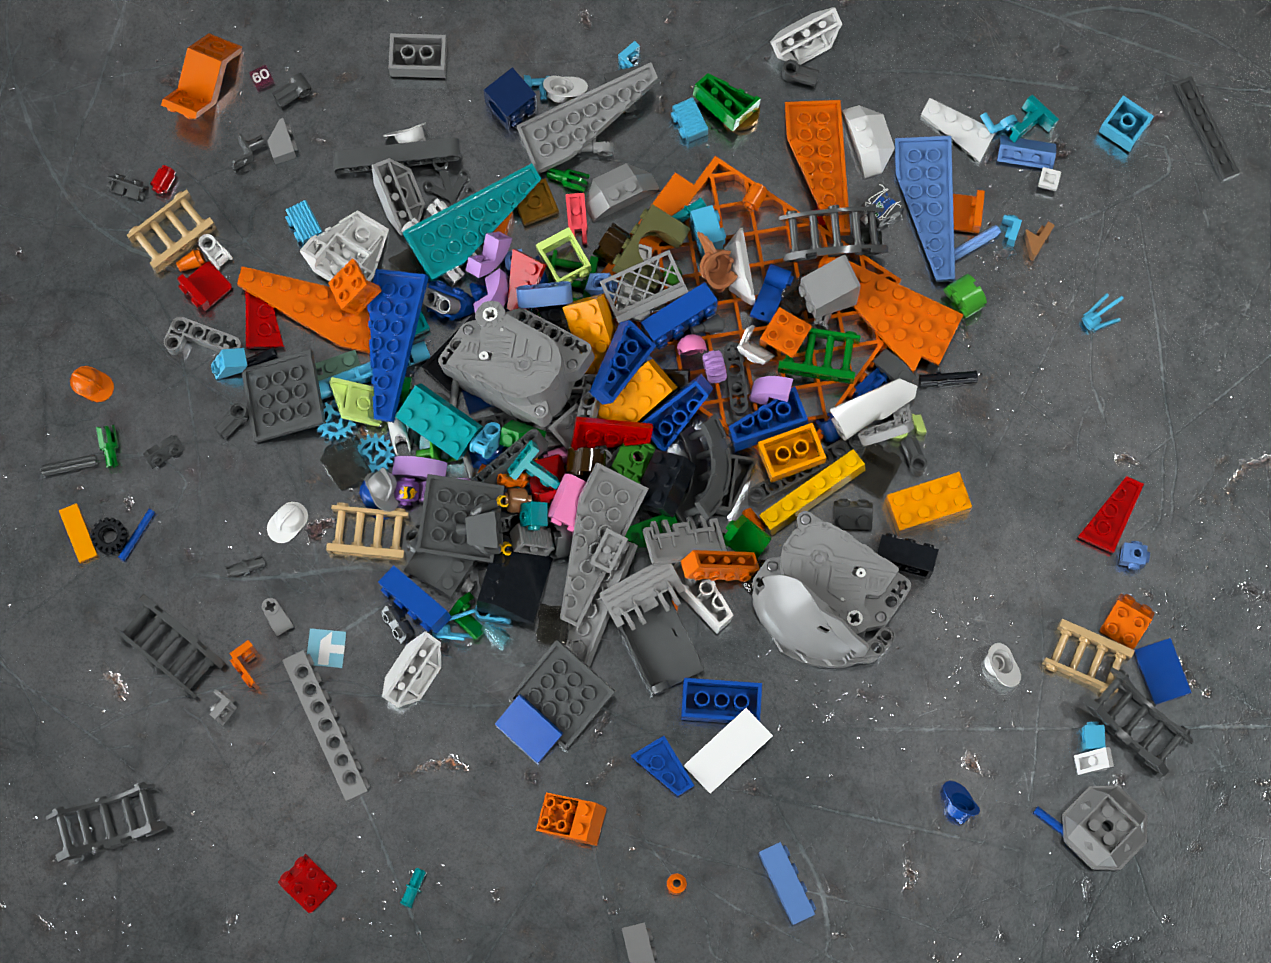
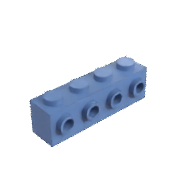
(786, 883)

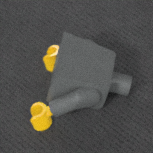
(485, 527)

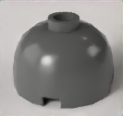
(561, 539)

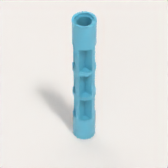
(364, 372)

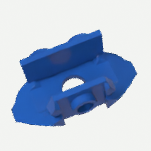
(465, 300)

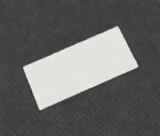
(728, 750)

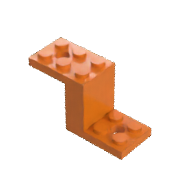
(201, 76)

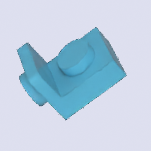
(628, 54)
(1013, 224)

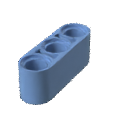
(544, 294)

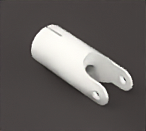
(398, 433)

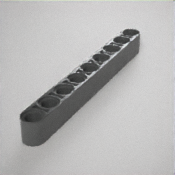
(492, 470)

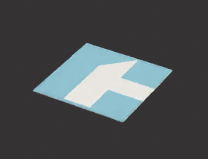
(326, 647)

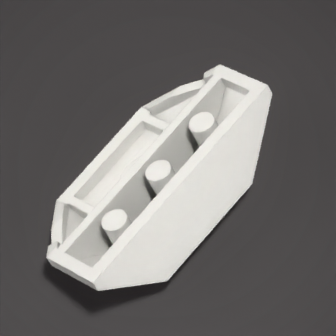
(807, 36)
(869, 138)
(743, 284)
(413, 671)

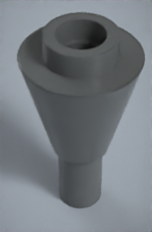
(714, 324)

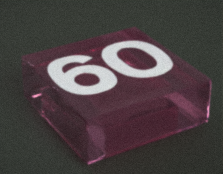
(261, 77)

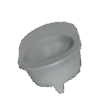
(382, 489)

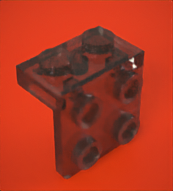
(345, 462)
(880, 469)

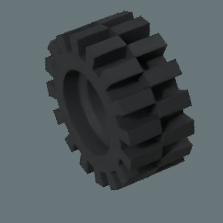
(106, 524)

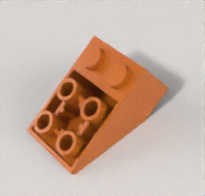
(571, 818)

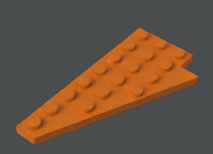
(903, 318)

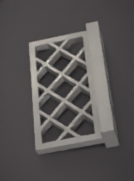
(652, 301)

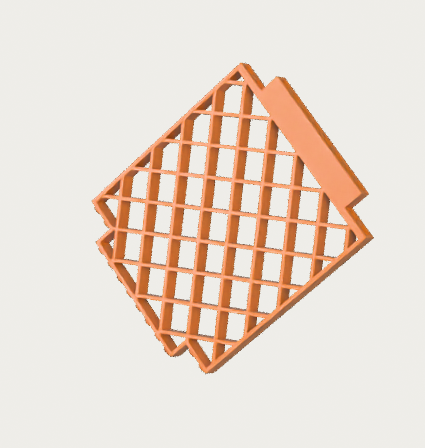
(681, 192)

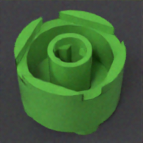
(965, 296)

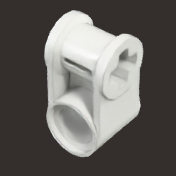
(216, 253)

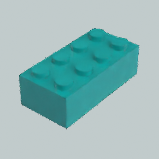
(438, 421)

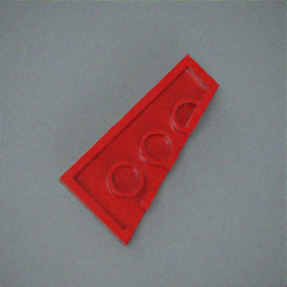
(261, 325)
(599, 432)

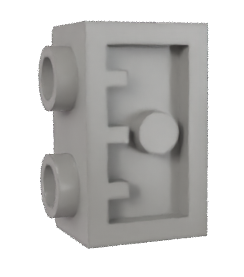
(609, 550)
(224, 709)

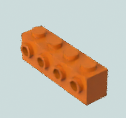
(720, 565)

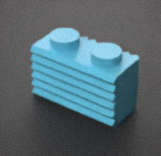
(689, 119)
(303, 221)

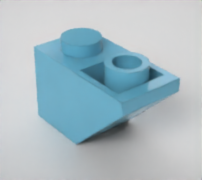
(229, 363)

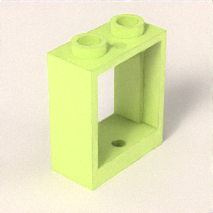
(557, 240)

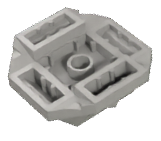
(1090, 841)

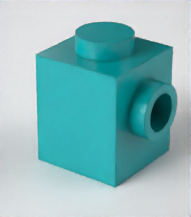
(533, 515)

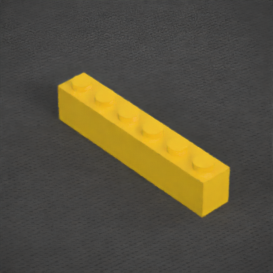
(812, 492)

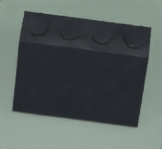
(514, 585)

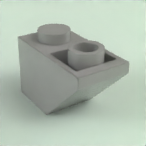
(280, 143)

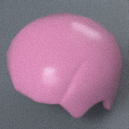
(691, 345)

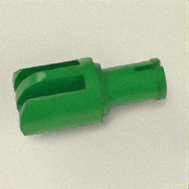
(569, 178)
(108, 445)

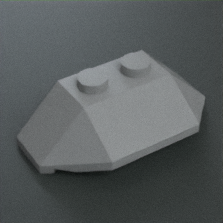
(618, 189)
(397, 192)

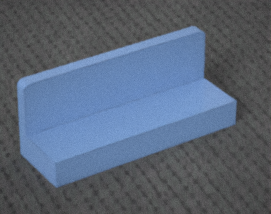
(1027, 152)

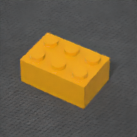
(791, 452)

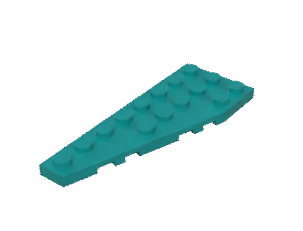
(458, 231)

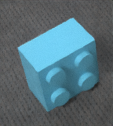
(1126, 123)
(707, 222)

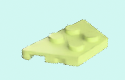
(354, 401)

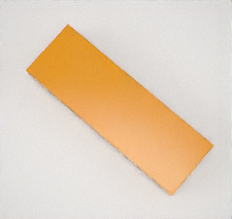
(78, 533)

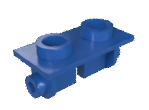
(872, 381)

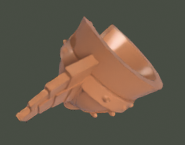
(716, 265)

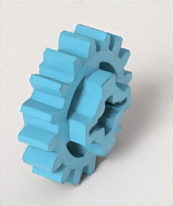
(331, 425)
(382, 455)

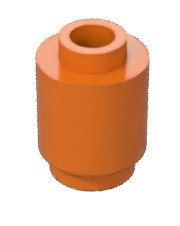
(754, 197)
(676, 890)

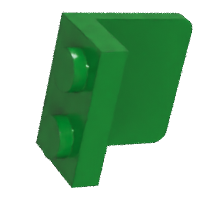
(746, 536)

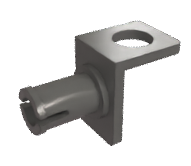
(248, 148)

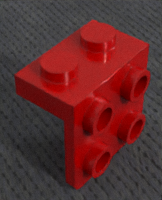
(205, 286)
(540, 492)
(307, 883)

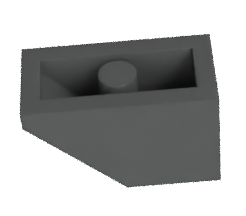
(893, 367)

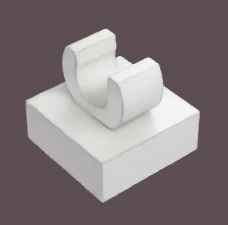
(1049, 179)

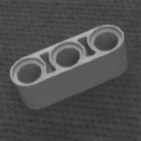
(441, 302)

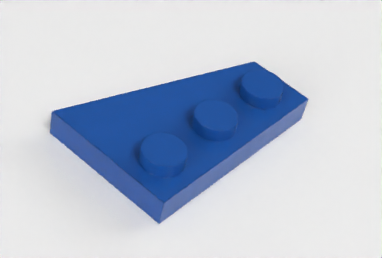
(664, 765)

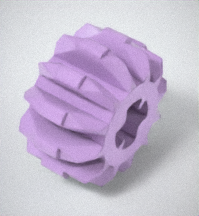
(714, 366)

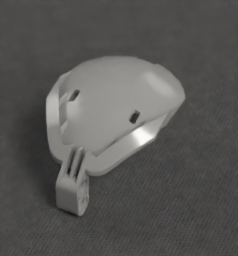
(793, 619)

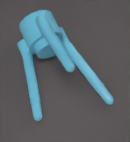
(1092, 320)
(446, 632)

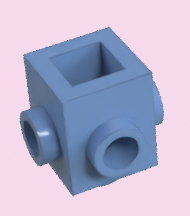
(1128, 553)

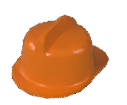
(91, 384)

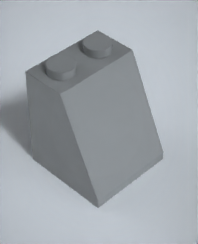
(830, 288)

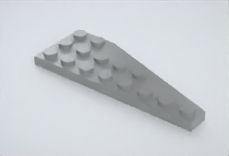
(574, 124)
(604, 503)
(586, 638)

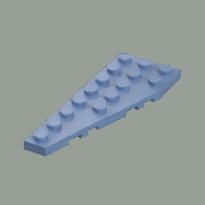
(927, 186)

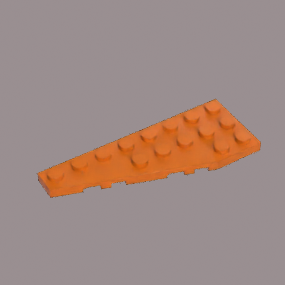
(818, 145)
(310, 306)

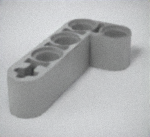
(205, 340)

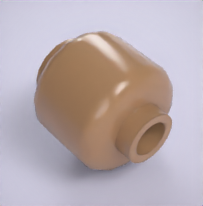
(515, 497)

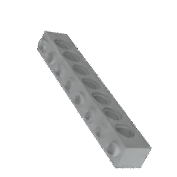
(293, 666)

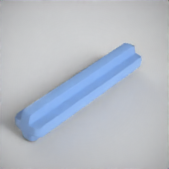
(977, 241)

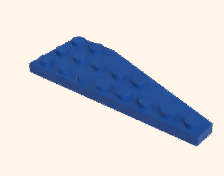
(393, 328)

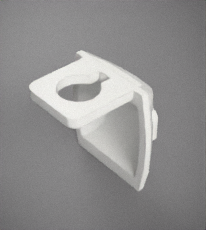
(753, 351)

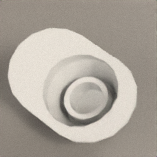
(564, 88)
(409, 135)
(287, 522)
(1001, 664)

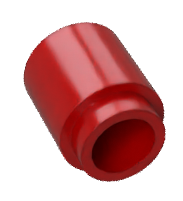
(163, 179)

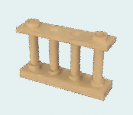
(174, 249)
(357, 548)
(1085, 638)

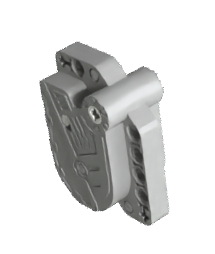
(515, 363)
(833, 566)

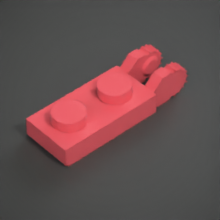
(577, 214)

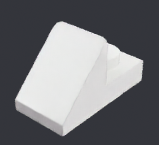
(1094, 761)

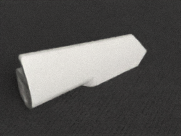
(871, 406)

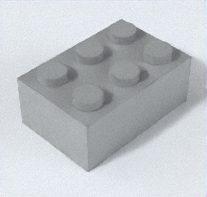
(417, 55)

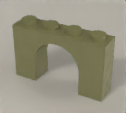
(653, 223)

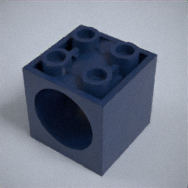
(510, 98)

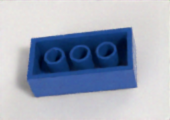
(680, 316)
(719, 699)

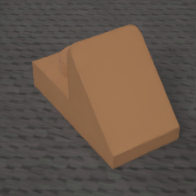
(1035, 242)

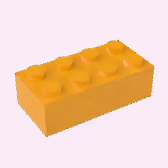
(592, 322)
(640, 395)
(928, 503)

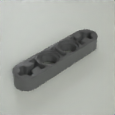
(735, 378)

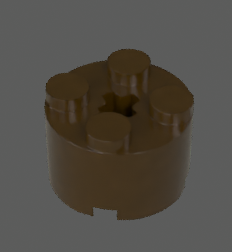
(611, 243)
(584, 460)

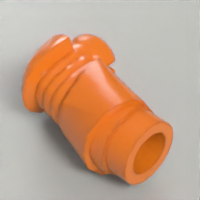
(507, 481)

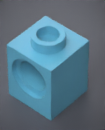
(1093, 736)

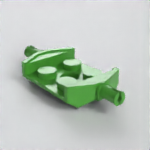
(628, 466)

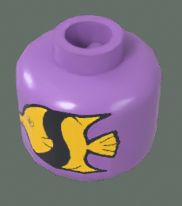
(406, 491)

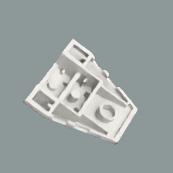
(352, 238)

